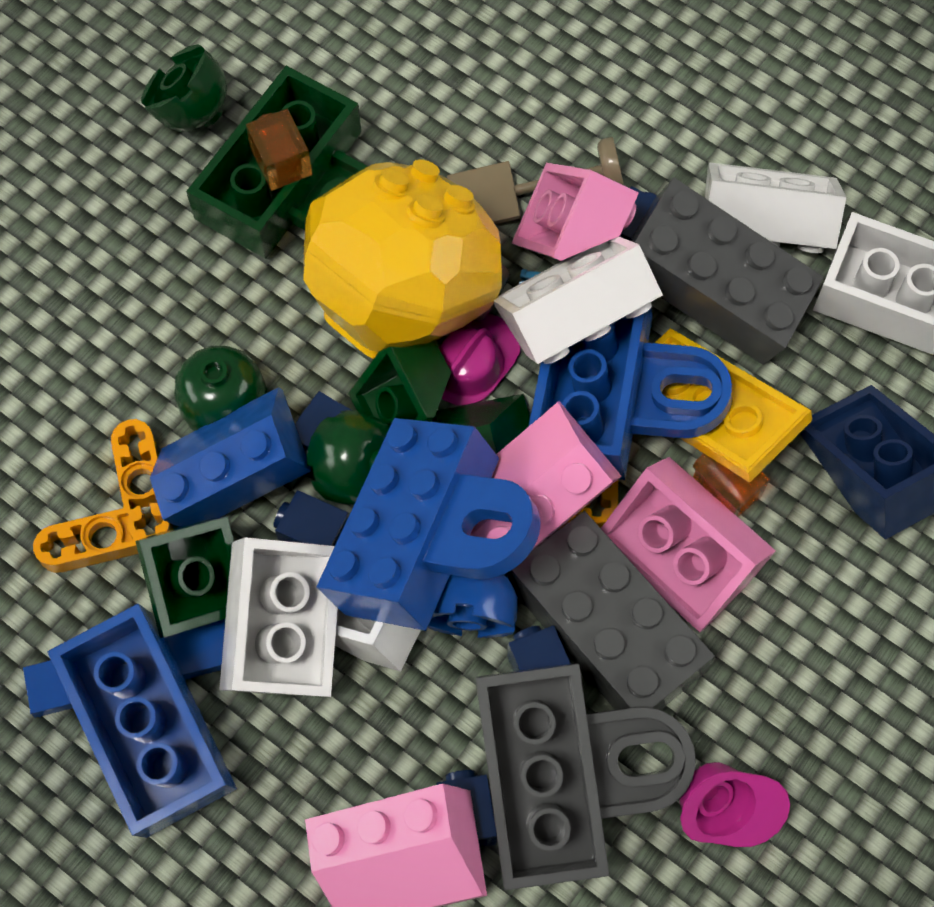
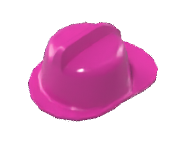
(478, 359)
(732, 806)

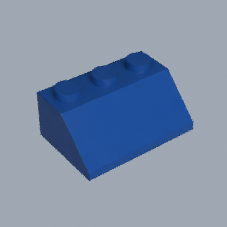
(229, 462)

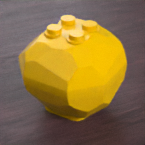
(400, 256)

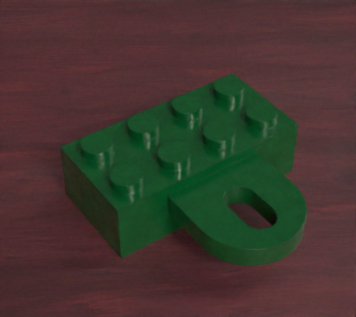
(232, 189)

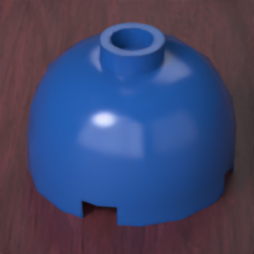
(476, 606)

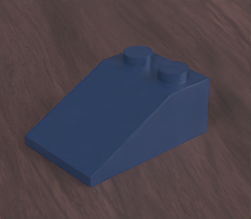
(876, 459)

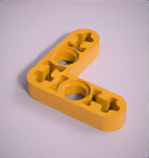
(126, 521)

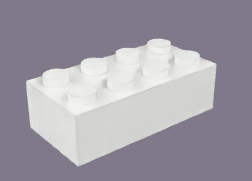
(882, 283)

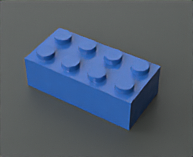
(141, 721)

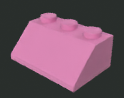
(574, 212)
(556, 469)
(686, 542)
(399, 851)

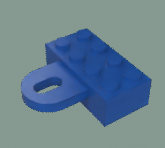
(618, 385)
(418, 522)

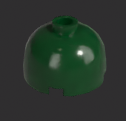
(189, 91)
(216, 384)
(344, 453)

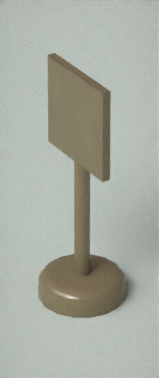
(496, 191)

